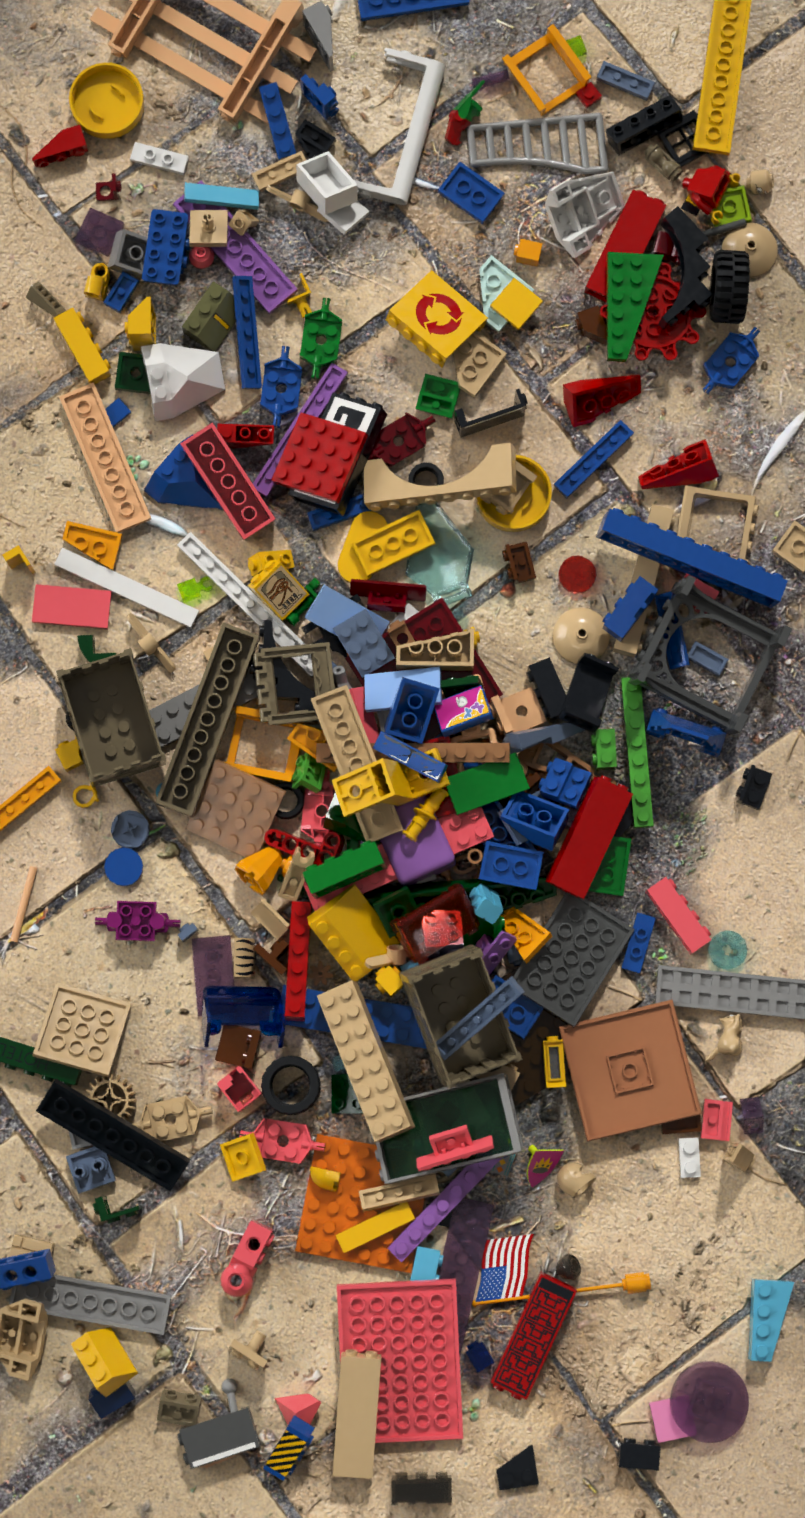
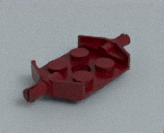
(406, 427)

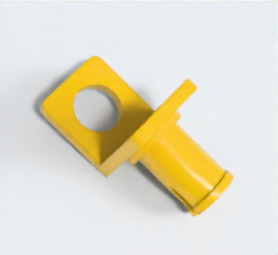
(300, 300)

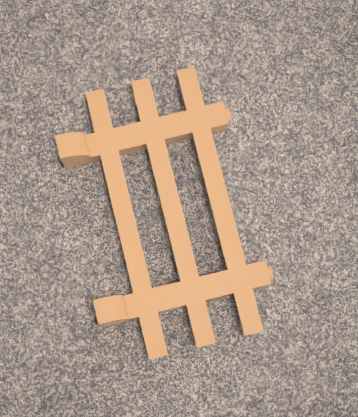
(254, 64)

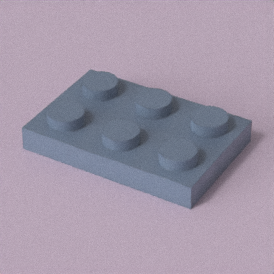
(363, 643)

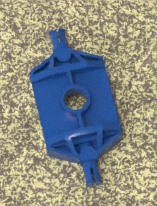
(737, 347)
(281, 372)

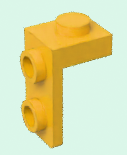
(260, 559)

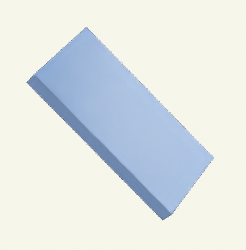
(333, 608)
(382, 687)

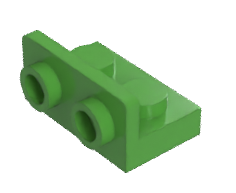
(308, 773)

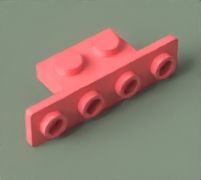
(453, 1146)

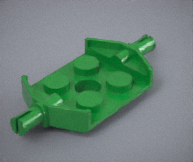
(318, 324)

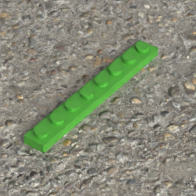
(637, 754)

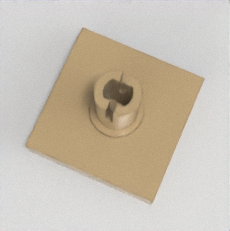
(208, 228)

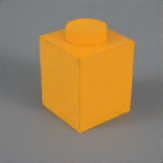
(528, 252)

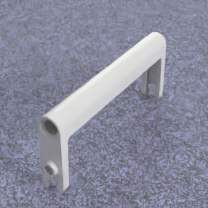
(417, 131)

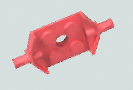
(311, 822)
(299, 1139)

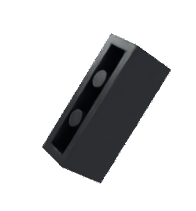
(547, 687)

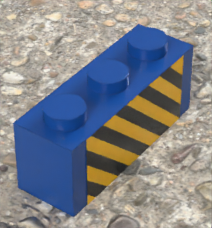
(289, 1448)

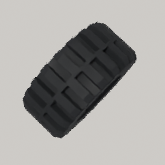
(729, 286)

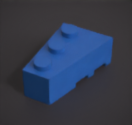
(629, 608)

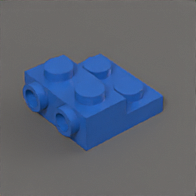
(321, 96)
(564, 783)

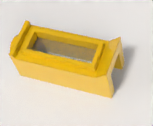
(554, 1062)

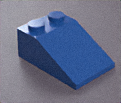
(411, 710)
(536, 819)

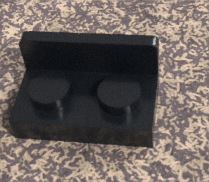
(754, 787)

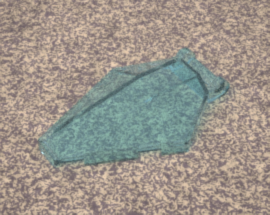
(443, 565)

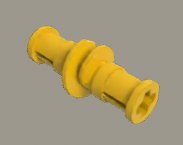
(424, 814)

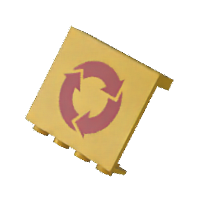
(435, 318)

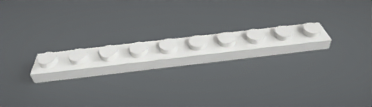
(242, 596)

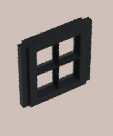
(692, 154)

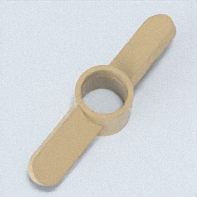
(299, 201)
(149, 644)
(395, 956)

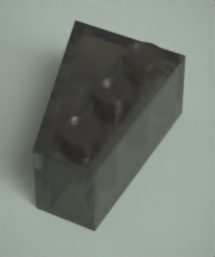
(421, 1488)

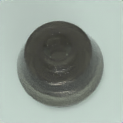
(568, 1267)

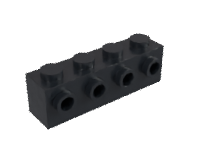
(644, 125)

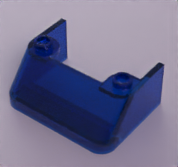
(242, 1007)

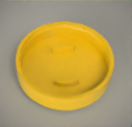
(106, 100)
(530, 507)

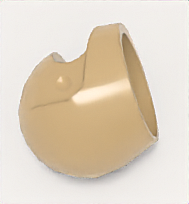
(572, 1180)

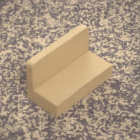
(271, 919)

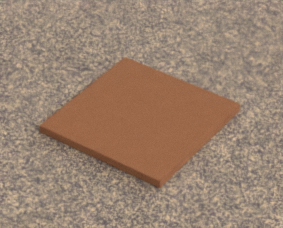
(630, 1070)

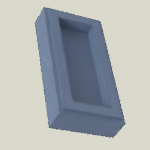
(707, 658)

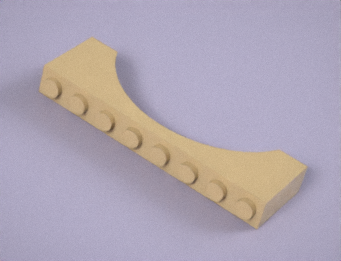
(491, 477)

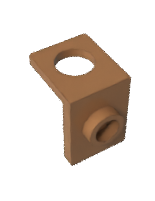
(397, 628)

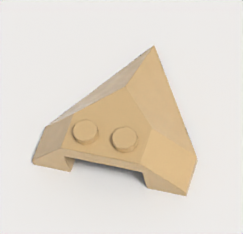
(22, 1337)

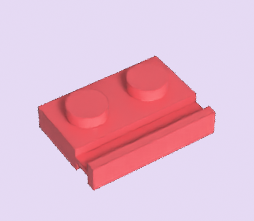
(716, 1120)

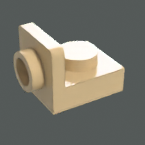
(242, 221)

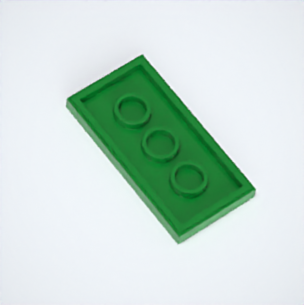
(486, 784)

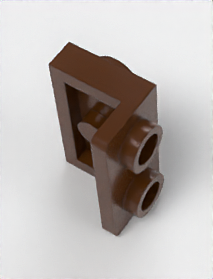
(519, 562)

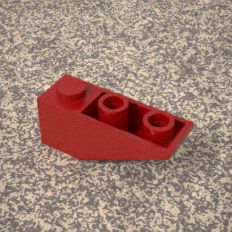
(65, 144)
(246, 435)

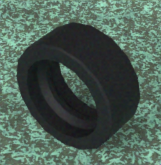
(426, 467)
(300, 801)

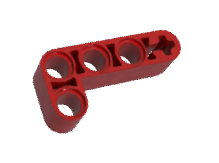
(320, 851)

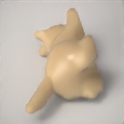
(729, 1041)

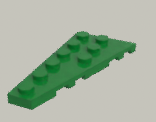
(628, 289)

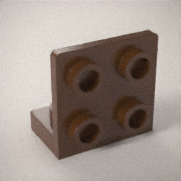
(238, 1046)

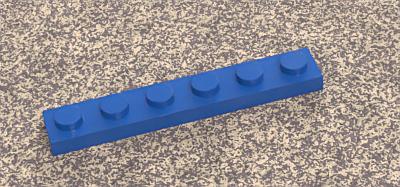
(247, 332)

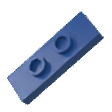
(638, 943)

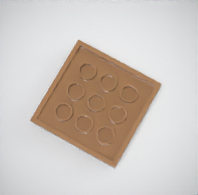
(235, 809)

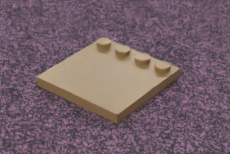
(82, 1030)

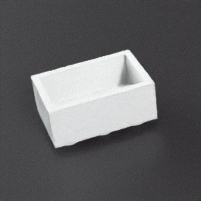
(326, 183)

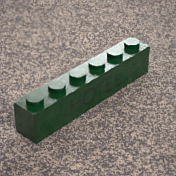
(21, 1056)

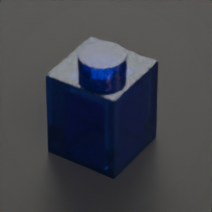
(479, 1355)

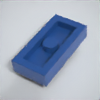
(121, 292)

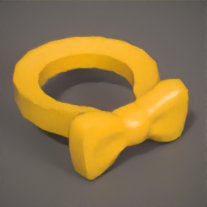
(95, 796)

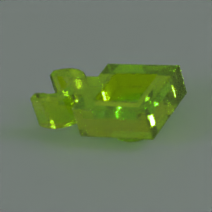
(191, 590)

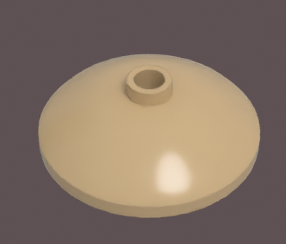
(762, 254)
(570, 643)

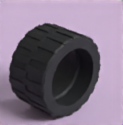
(267, 1085)

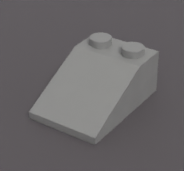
(318, 23)
(128, 253)

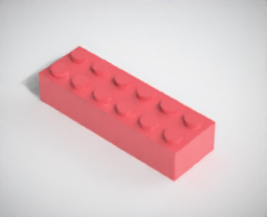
(227, 481)

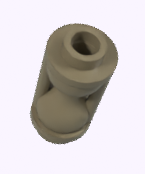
(669, 169)

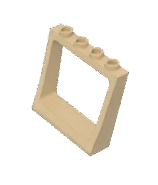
(687, 509)

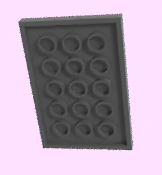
(574, 960)

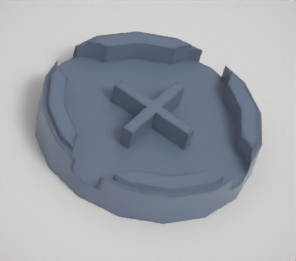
(130, 829)

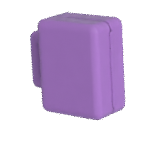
(418, 859)

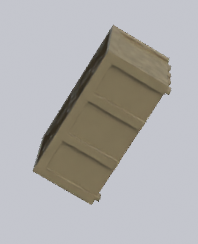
(111, 718)
(441, 996)

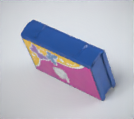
(463, 711)

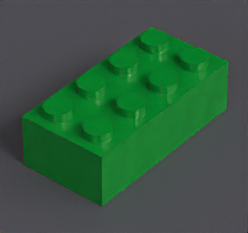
(344, 869)

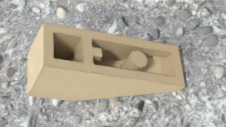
(739, 1157)

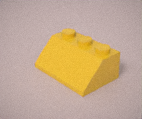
(141, 325)
(104, 1360)

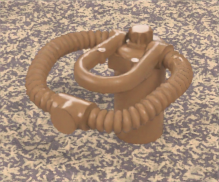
(474, 856)

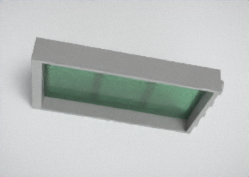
(481, 1104)

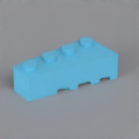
(767, 1314)

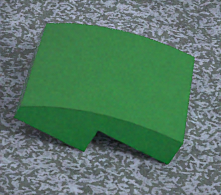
(438, 396)

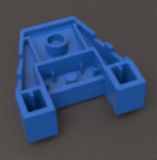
(709, 738)

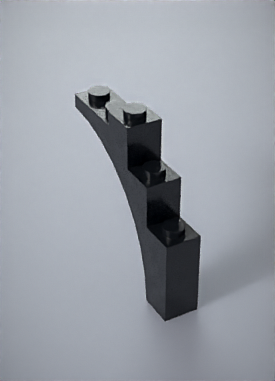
(689, 244)
(286, 684)

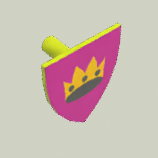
(541, 1163)

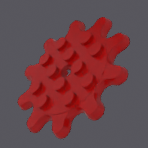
(649, 333)

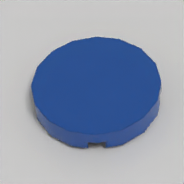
(123, 866)

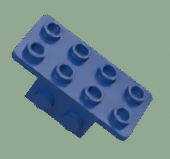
(166, 247)

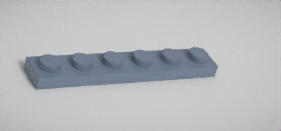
(479, 1017)

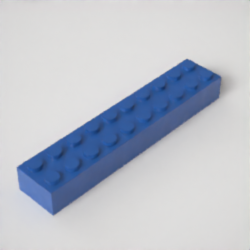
(691, 558)

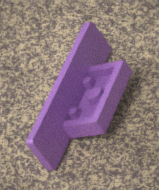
(495, 950)

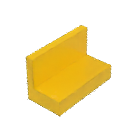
(16, 557)

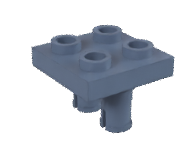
(90, 1169)

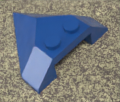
(180, 483)

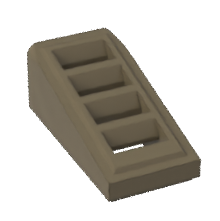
(44, 299)

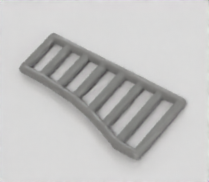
(547, 161)

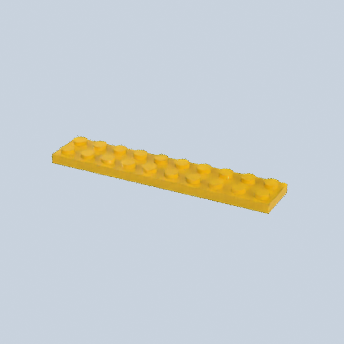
(721, 76)

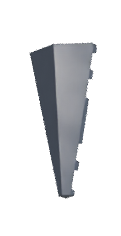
(549, 734)

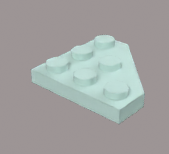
(493, 280)

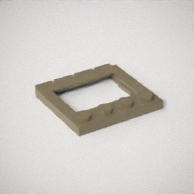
(322, 675)

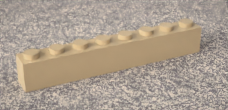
(650, 572)

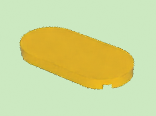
(348, 562)

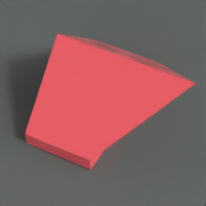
(302, 1406)

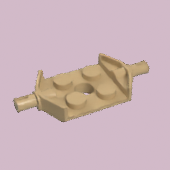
(186, 1114)

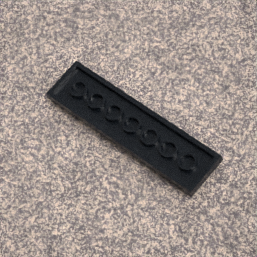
(113, 1135)

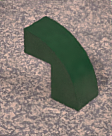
(87, 646)

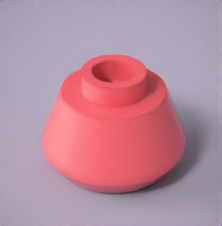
(202, 260)

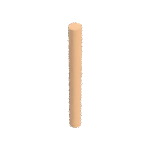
(23, 904)

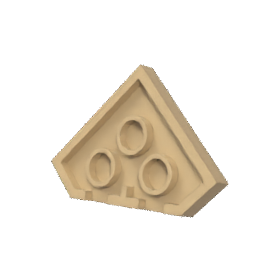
(476, 363)

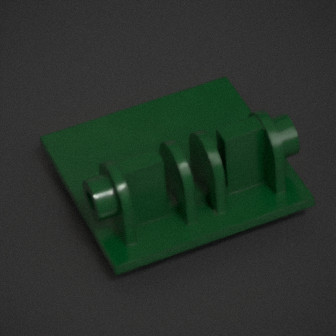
(343, 1096)

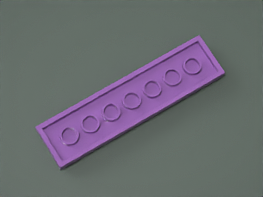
(247, 258)

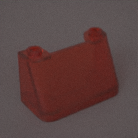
(436, 924)

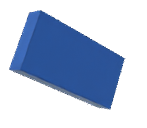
(117, 412)

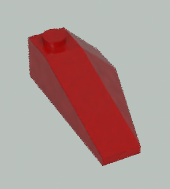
(592, 397)
(689, 468)

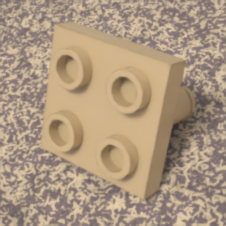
(249, 1351)

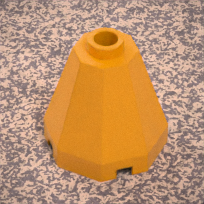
(260, 869)

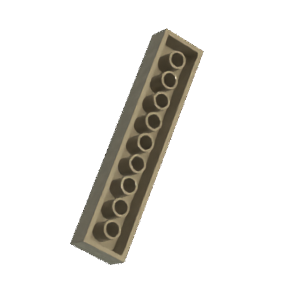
(207, 720)

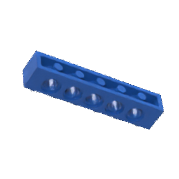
(40, 1260)

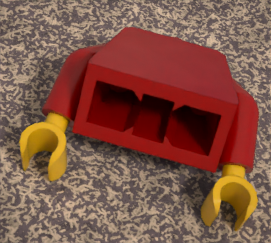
(708, 188)

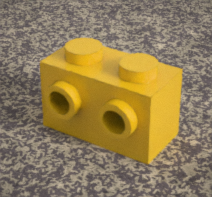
(388, 980)

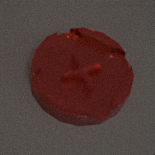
(577, 574)

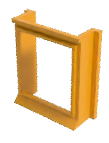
(567, 55)
(253, 714)

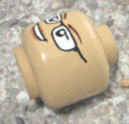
(760, 181)

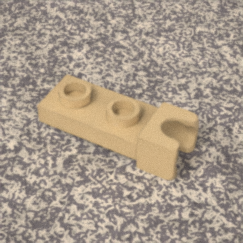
(294, 876)

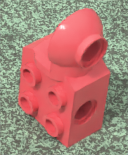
(246, 1258)

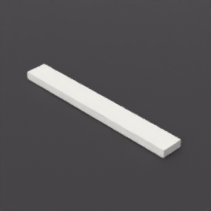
(126, 587)

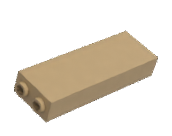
(357, 1414)

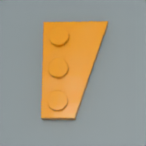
(306, 739)

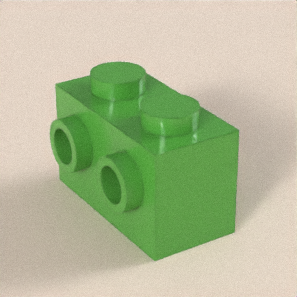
(604, 749)

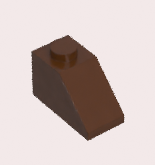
(592, 325)

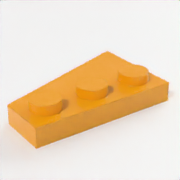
(94, 542)
(529, 934)

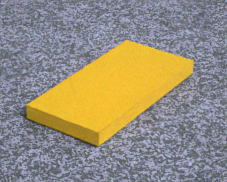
(393, 543)

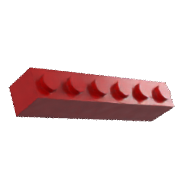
(298, 961)

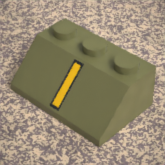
(211, 318)

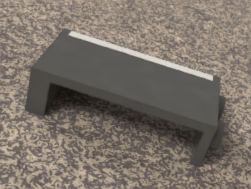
(219, 1438)

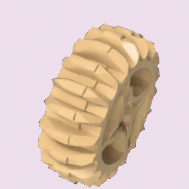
(110, 1090)

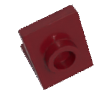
(115, 187)

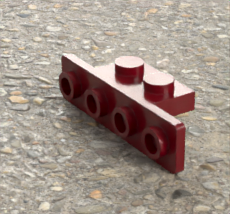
(387, 595)

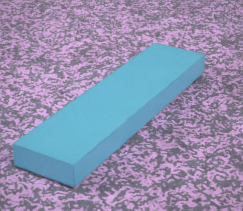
(221, 196)

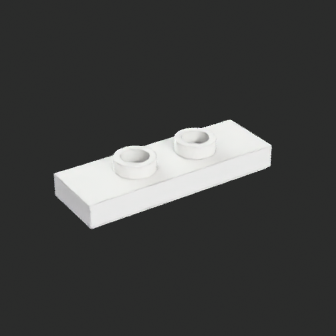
(159, 158)

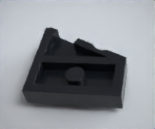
(314, 139)
(518, 1471)

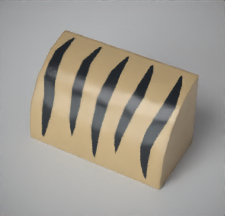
(244, 958)

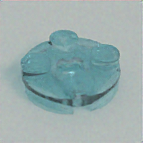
(718, 955)

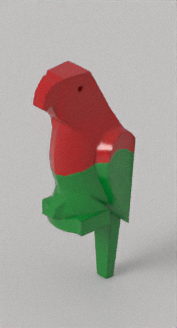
(462, 116)

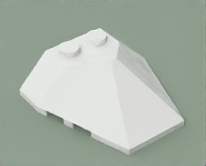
(582, 210)
(180, 378)

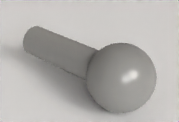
(229, 1387)

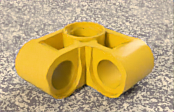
(97, 286)

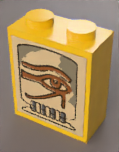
(278, 589)

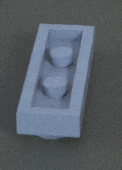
(625, 80)

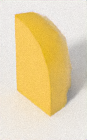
(325, 1178)

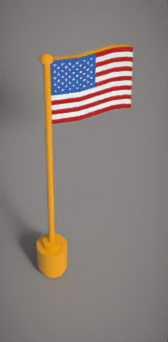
(506, 1272)

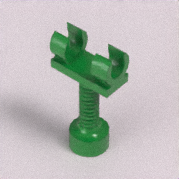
(293, 617)

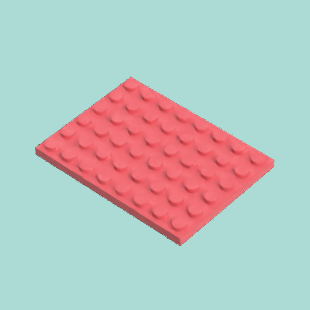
(419, 1350)

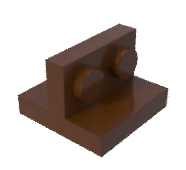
(272, 958)

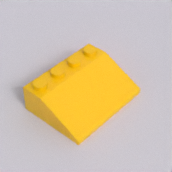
(351, 931)

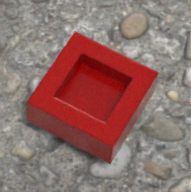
(588, 95)

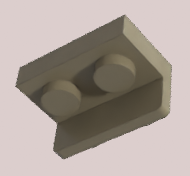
(178, 1408)

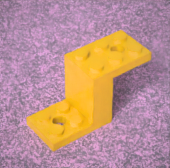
(385, 783)

